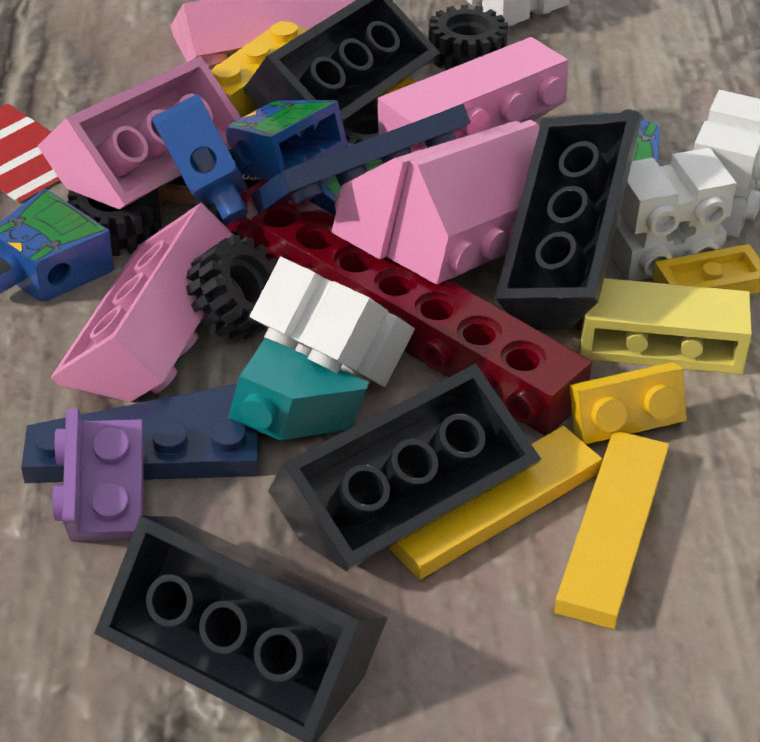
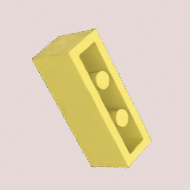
(668, 324)

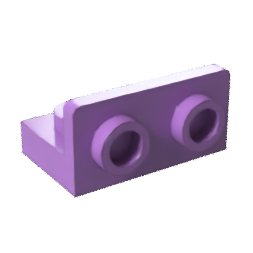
(101, 477)

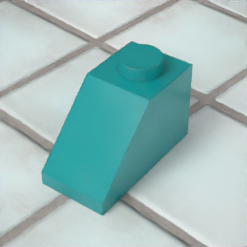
(294, 396)

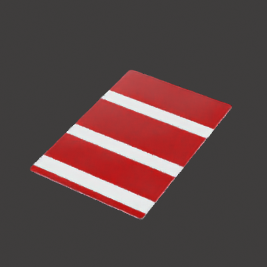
(22, 164)

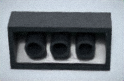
(345, 59)
(567, 218)
(402, 469)
(239, 626)

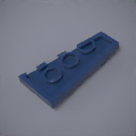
(346, 164)
(182, 439)

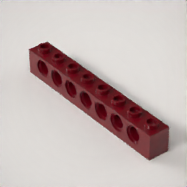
(449, 322)

